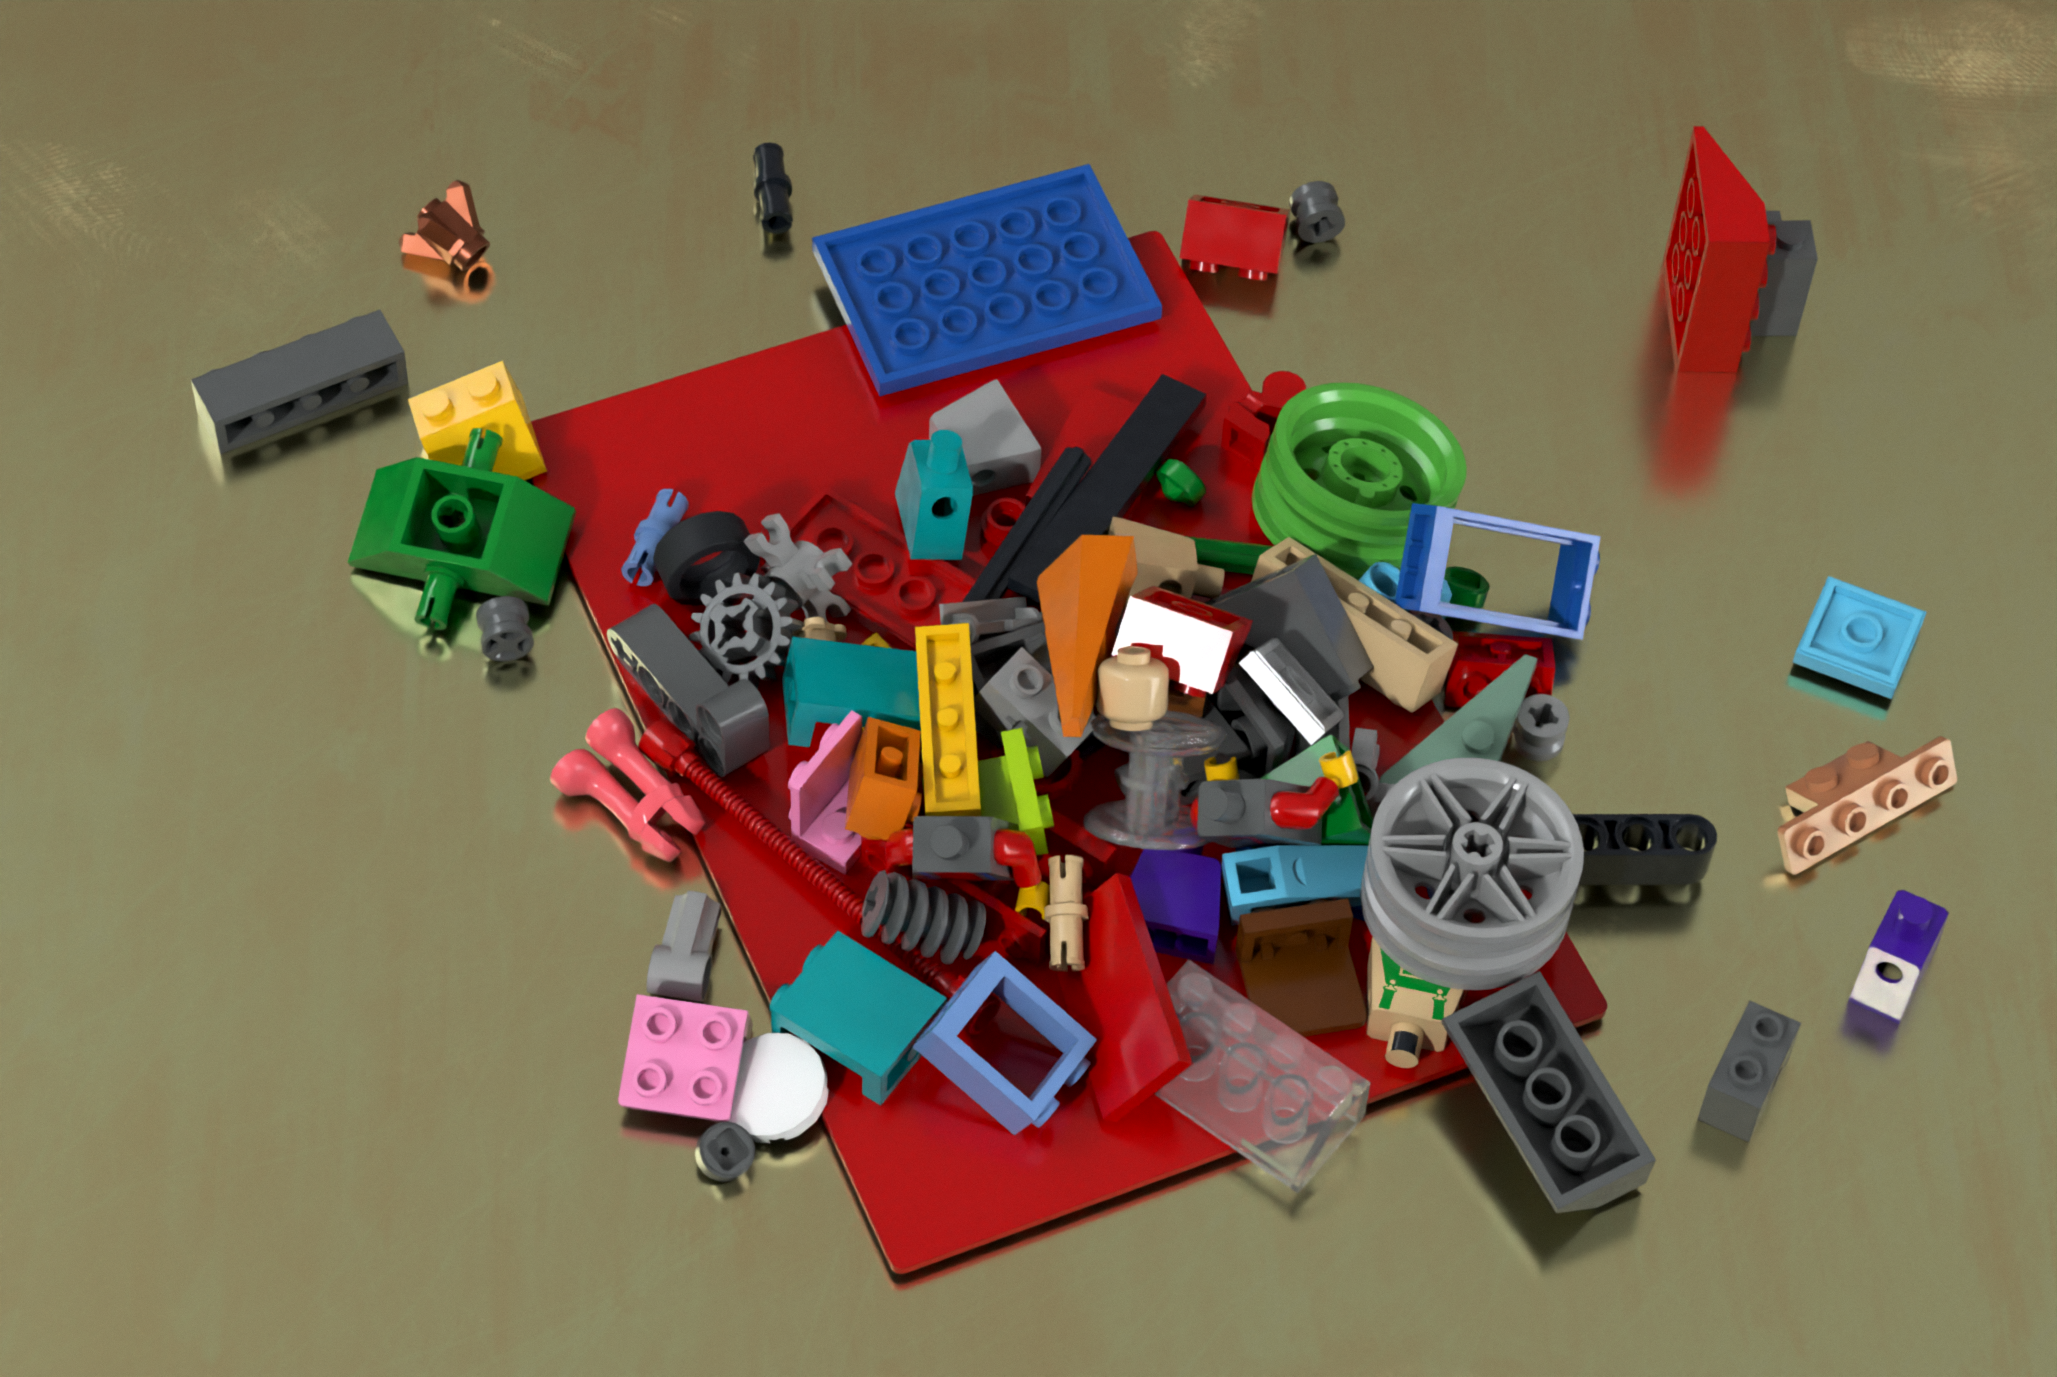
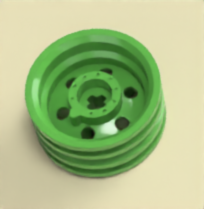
(1349, 469)

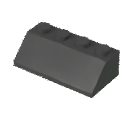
(1551, 1096)

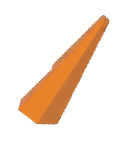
(1080, 610)

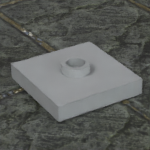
(1292, 689)

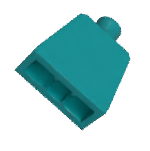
(929, 474)

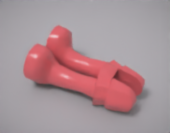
(584, 774)

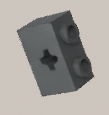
(1749, 1071)

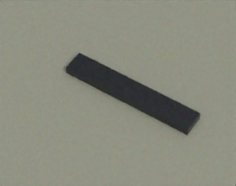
(1114, 478)

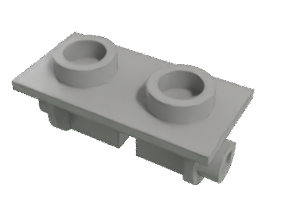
(990, 617)

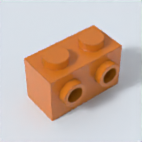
(884, 780)

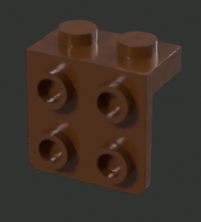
(1301, 966)

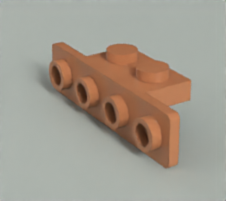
(1858, 796)

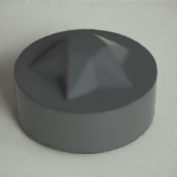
(725, 1151)

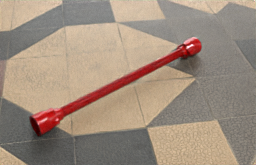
(675, 754)

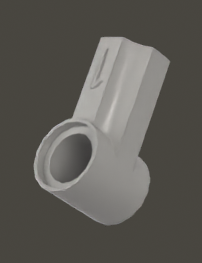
(684, 960)

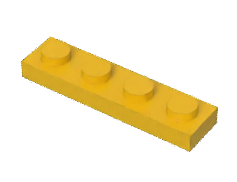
(947, 720)

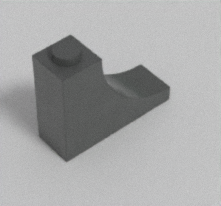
(1788, 278)
(1308, 619)

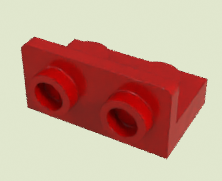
(1486, 656)

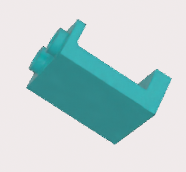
(833, 678)
(858, 1012)

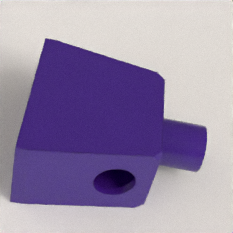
(1180, 901)
(1906, 939)

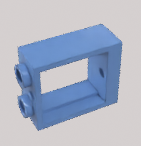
(977, 1077)

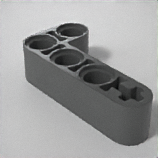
(720, 719)

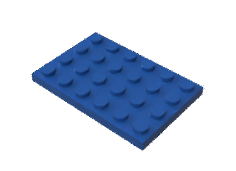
(985, 279)

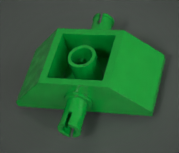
(462, 530)

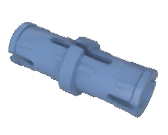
(650, 532)

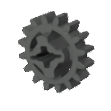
(764, 619)

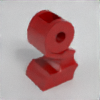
(1253, 418)

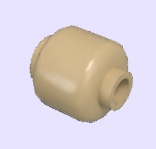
(1132, 689)

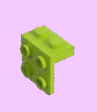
(1010, 791)

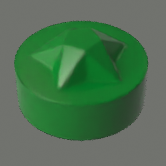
(1180, 483)
(1466, 586)

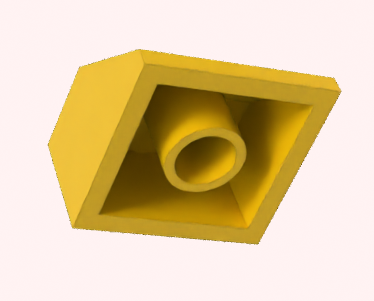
(484, 401)

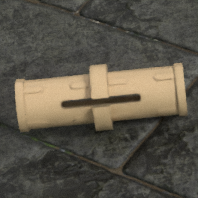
(1066, 913)

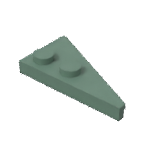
(1477, 728)

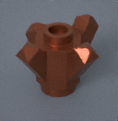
(448, 229)

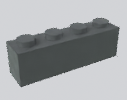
(299, 381)

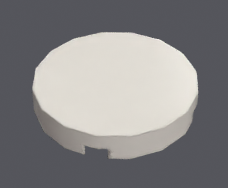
(778, 1087)

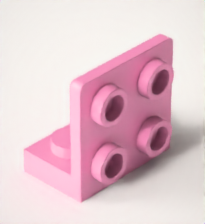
(821, 796)
(683, 1058)

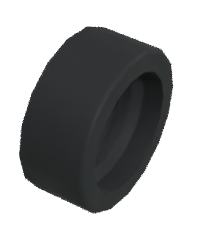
(696, 539)

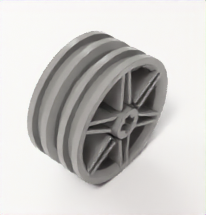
(1475, 841)

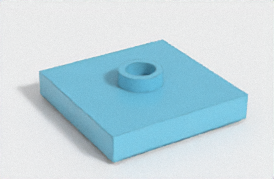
(1859, 637)

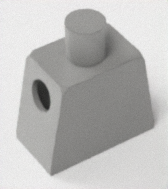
(994, 438)

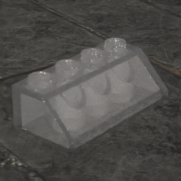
(1259, 1081)

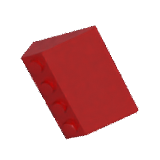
(1715, 260)

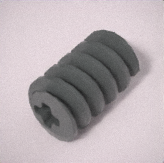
(922, 915)

